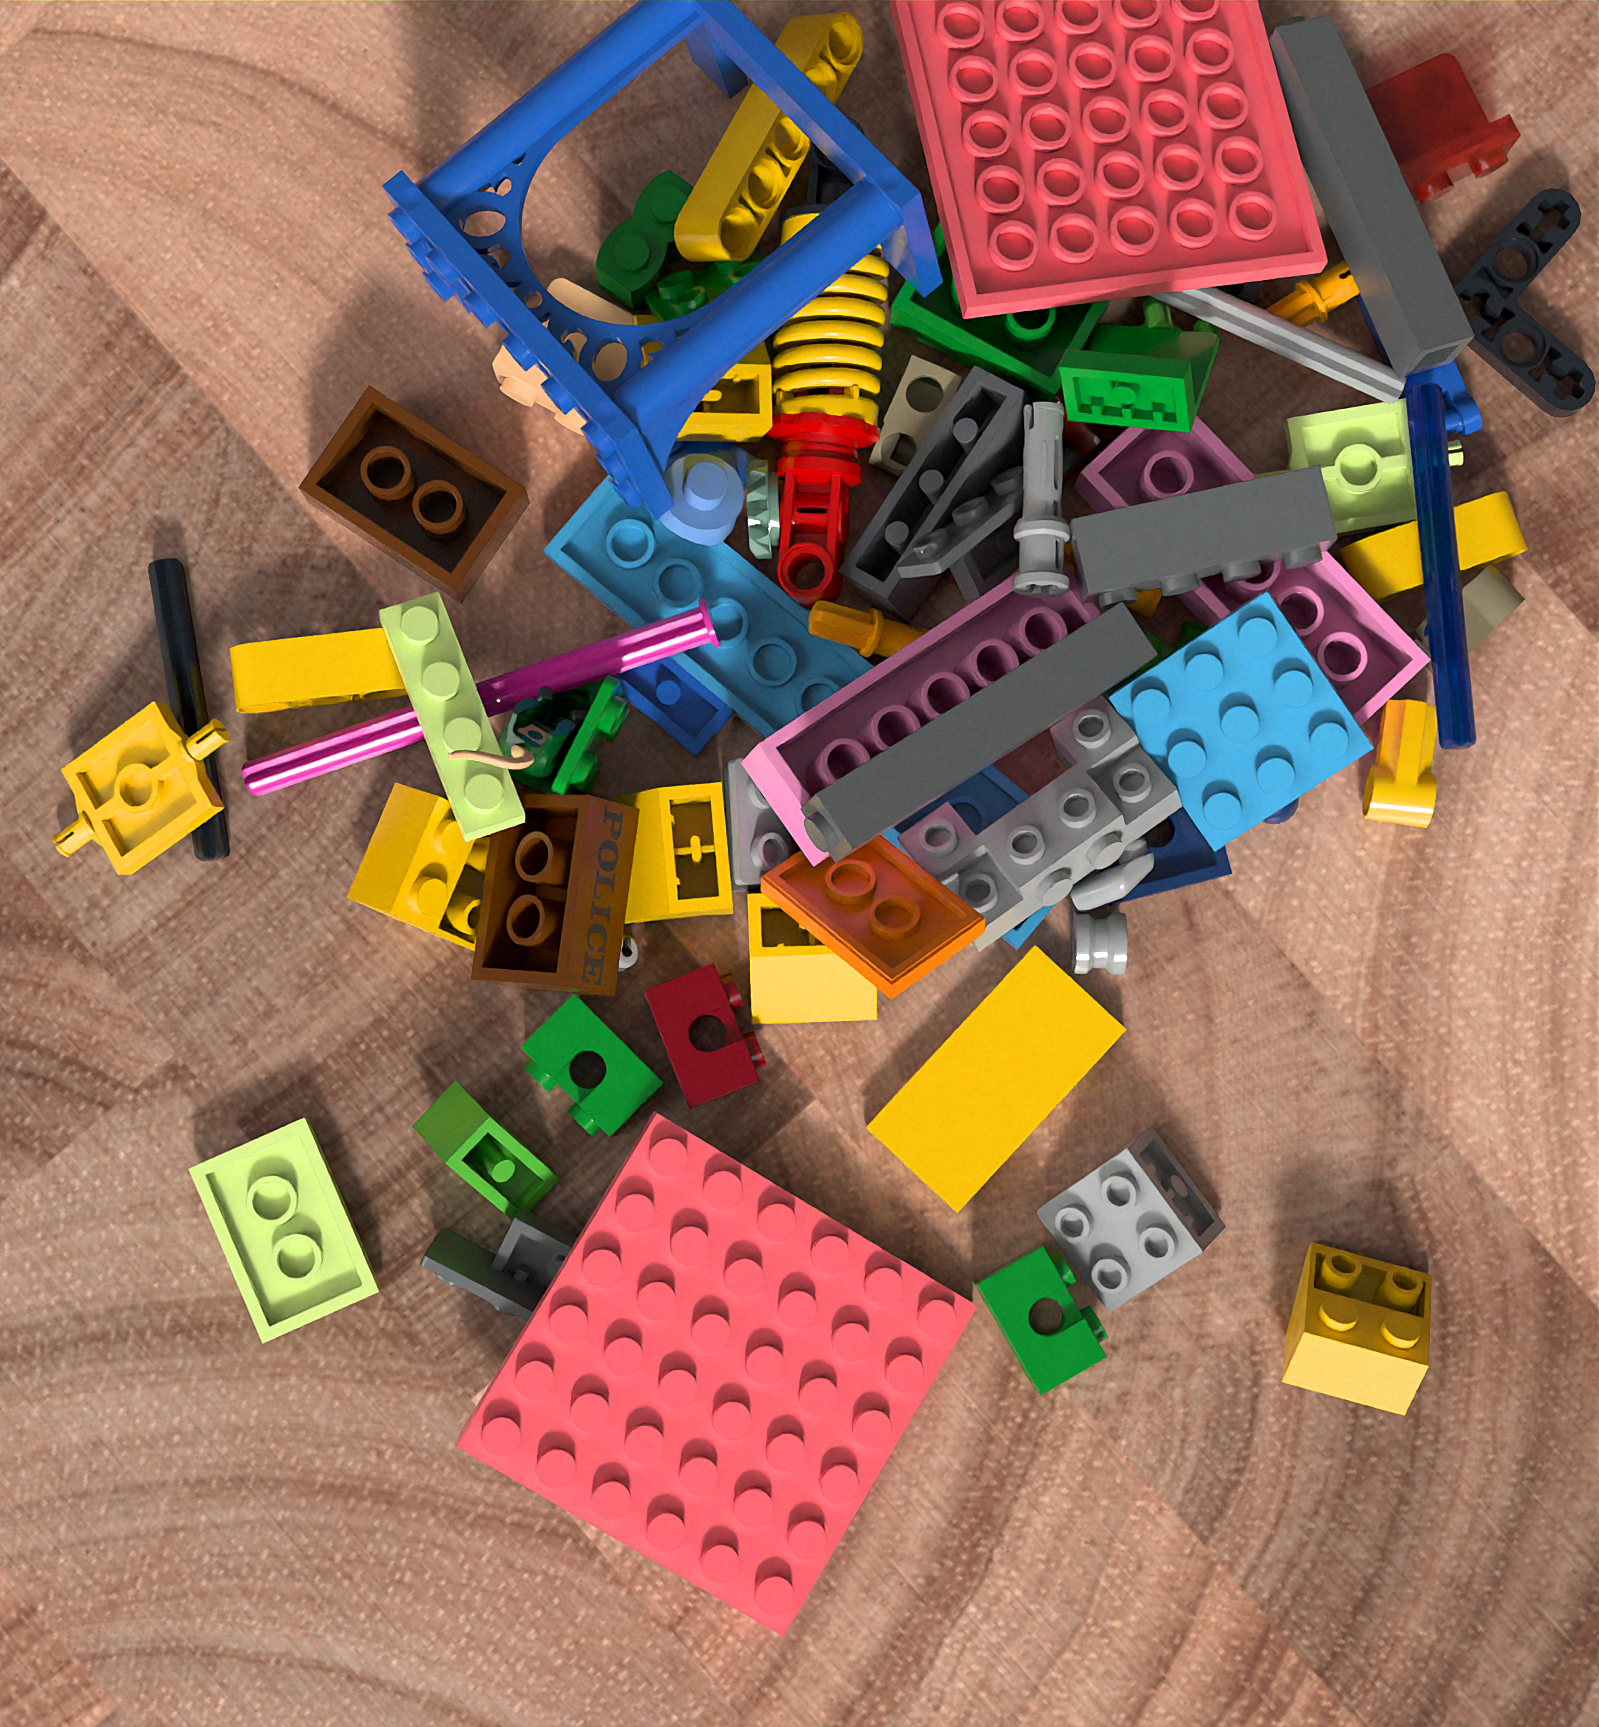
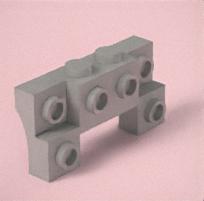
(1056, 833)

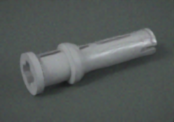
(1042, 527)

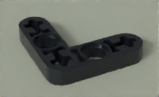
(1499, 296)

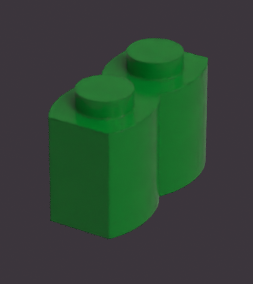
(643, 247)

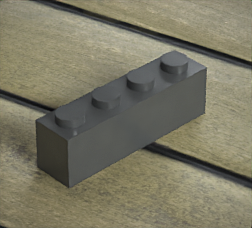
(962, 454)
(1202, 536)

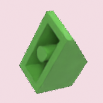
(485, 1151)

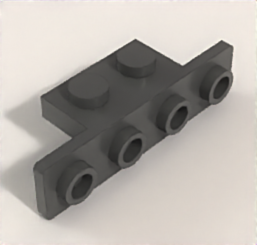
(980, 538)
(513, 1277)

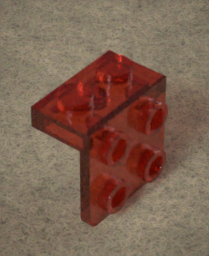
(1439, 127)

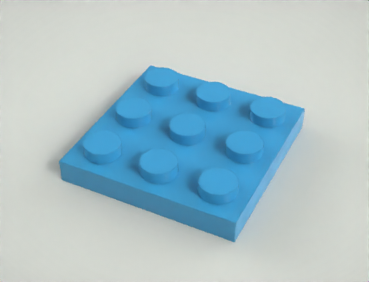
(1241, 720)

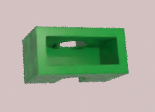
(579, 1031)
(1049, 1356)

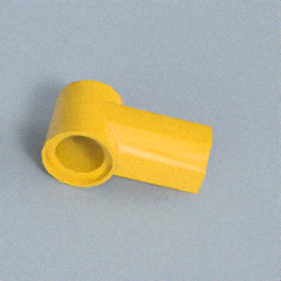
(1401, 780)

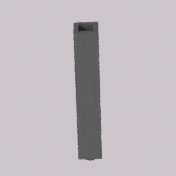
(1367, 199)
(976, 733)

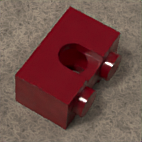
(676, 1009)

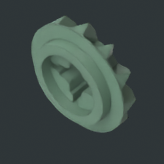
(762, 508)

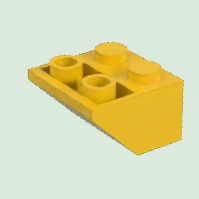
(736, 406)
(679, 854)
(423, 868)
(798, 975)
(1359, 1329)

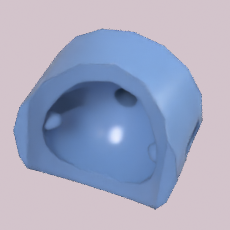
(705, 497)

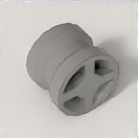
(1099, 943)

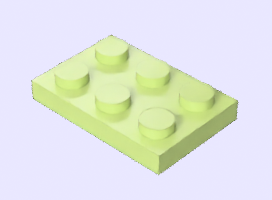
(285, 1229)

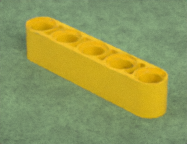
(764, 146)

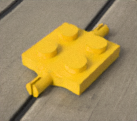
(142, 788)

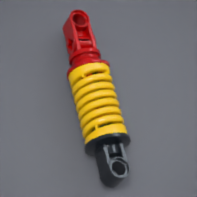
(823, 398)

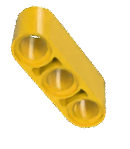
(1391, 562)
(314, 671)

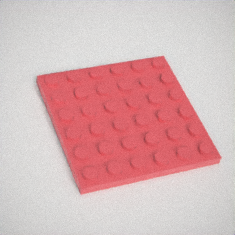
(1105, 148)
(716, 1374)

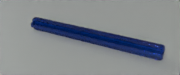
(1440, 567)

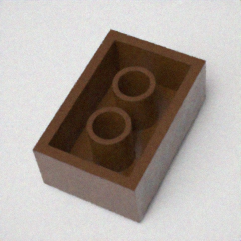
(415, 494)
(557, 896)

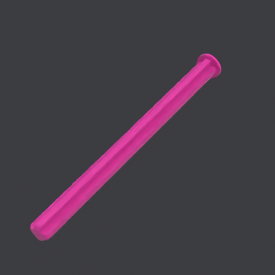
(497, 696)

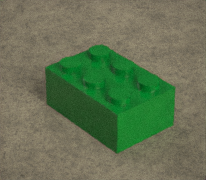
(1015, 346)

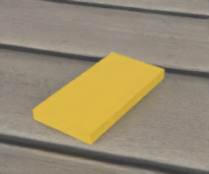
(995, 1078)

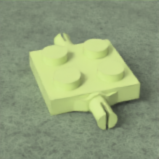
(1362, 463)

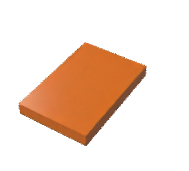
(876, 912)

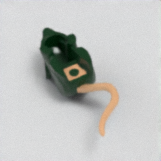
(537, 733)

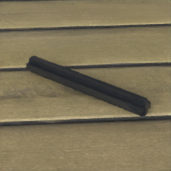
(186, 685)

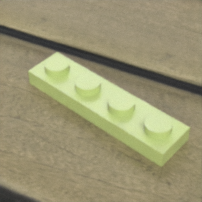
(451, 715)

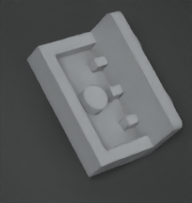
(754, 831)

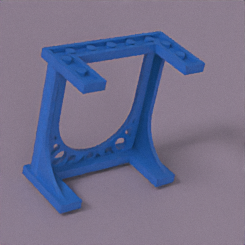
(646, 406)

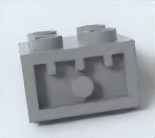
(1131, 1220)

